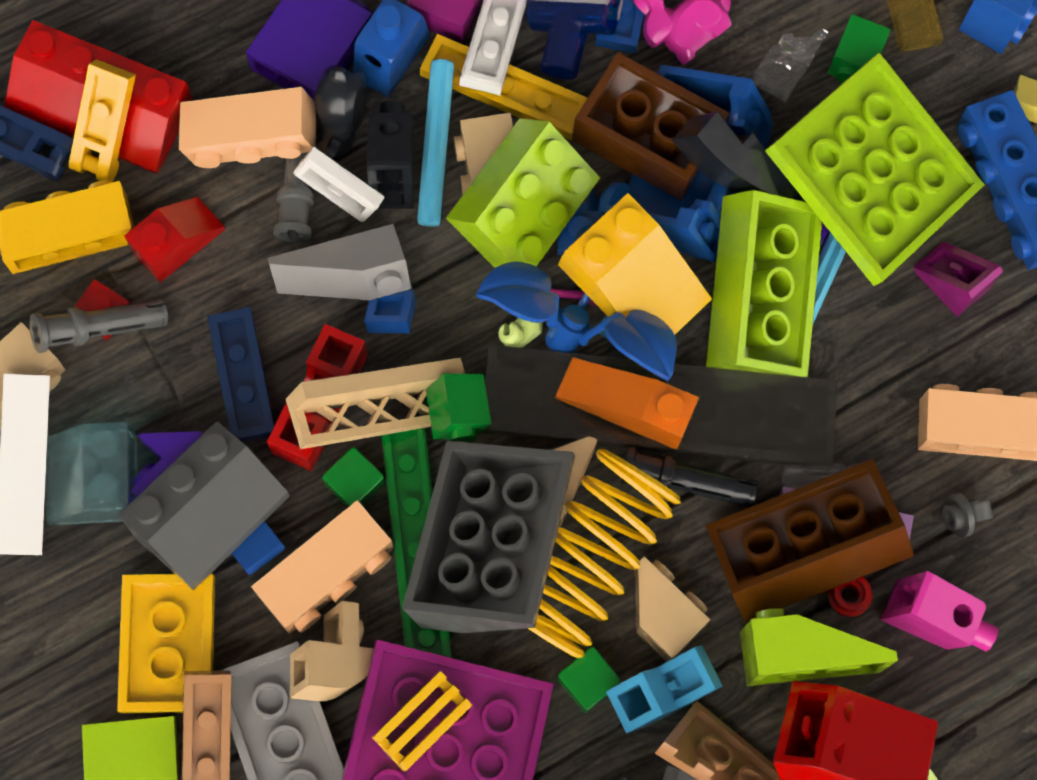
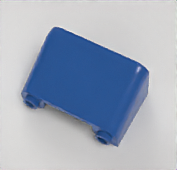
(695, 220)

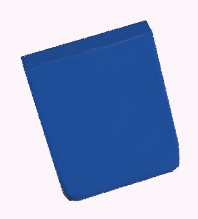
(258, 549)

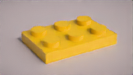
(162, 635)

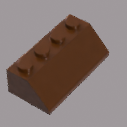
(810, 540)

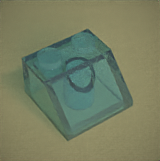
(90, 473)

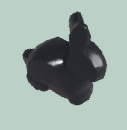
(340, 109)

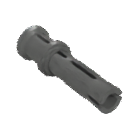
(294, 205)
(80, 325)

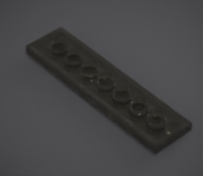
(735, 416)

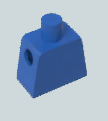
(394, 39)

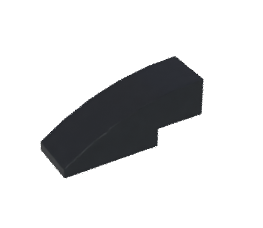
(729, 159)

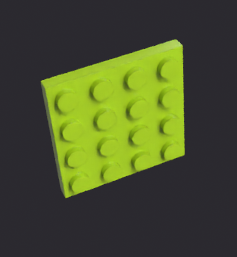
(875, 169)

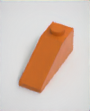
(629, 400)

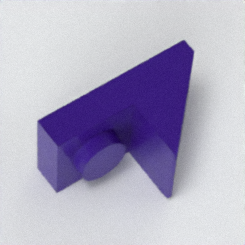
(168, 449)

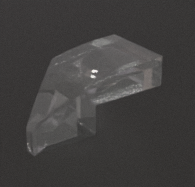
(787, 63)

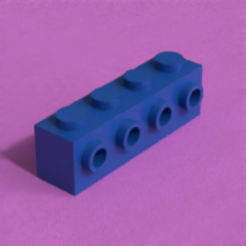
(1007, 163)

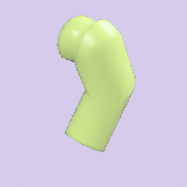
(519, 332)

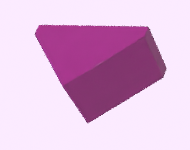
(448, 17)
(957, 276)

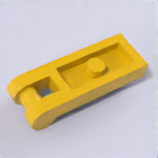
(101, 120)

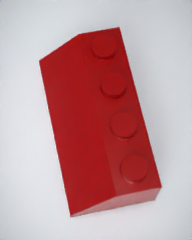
(50, 82)

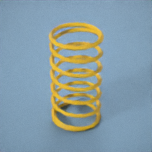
(653, 490)

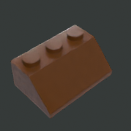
(633, 124)

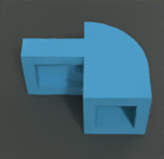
(664, 689)

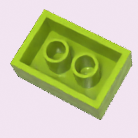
(523, 195)

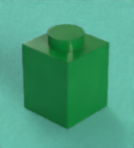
(858, 45)
(458, 407)

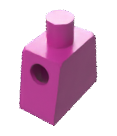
(938, 613)

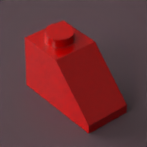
(173, 236)

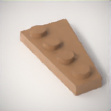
(712, 750)

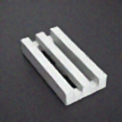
(338, 185)

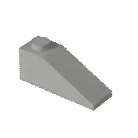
(347, 267)

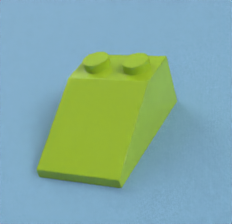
(801, 649)

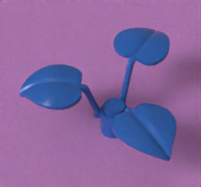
(527, 295)

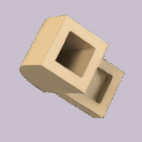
(334, 666)

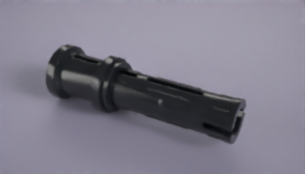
(694, 479)

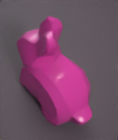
(684, 26)

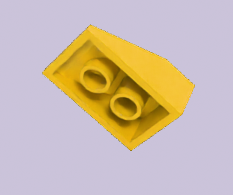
(633, 265)

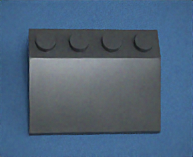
(488, 538)

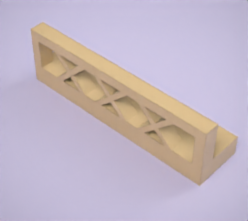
(362, 390)

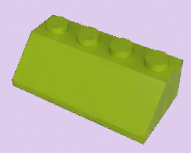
(764, 285)

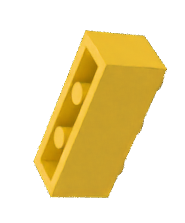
(64, 226)

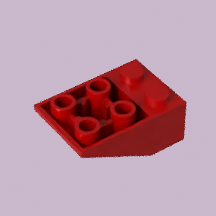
(851, 737)

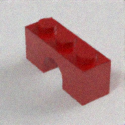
(332, 356)

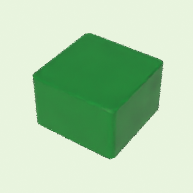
(353, 478)
(588, 679)

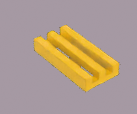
(451, 693)

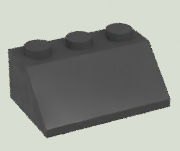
(204, 505)

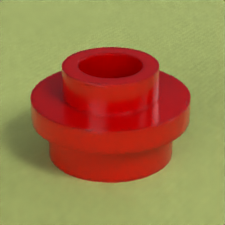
(863, 598)

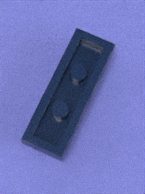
(241, 374)

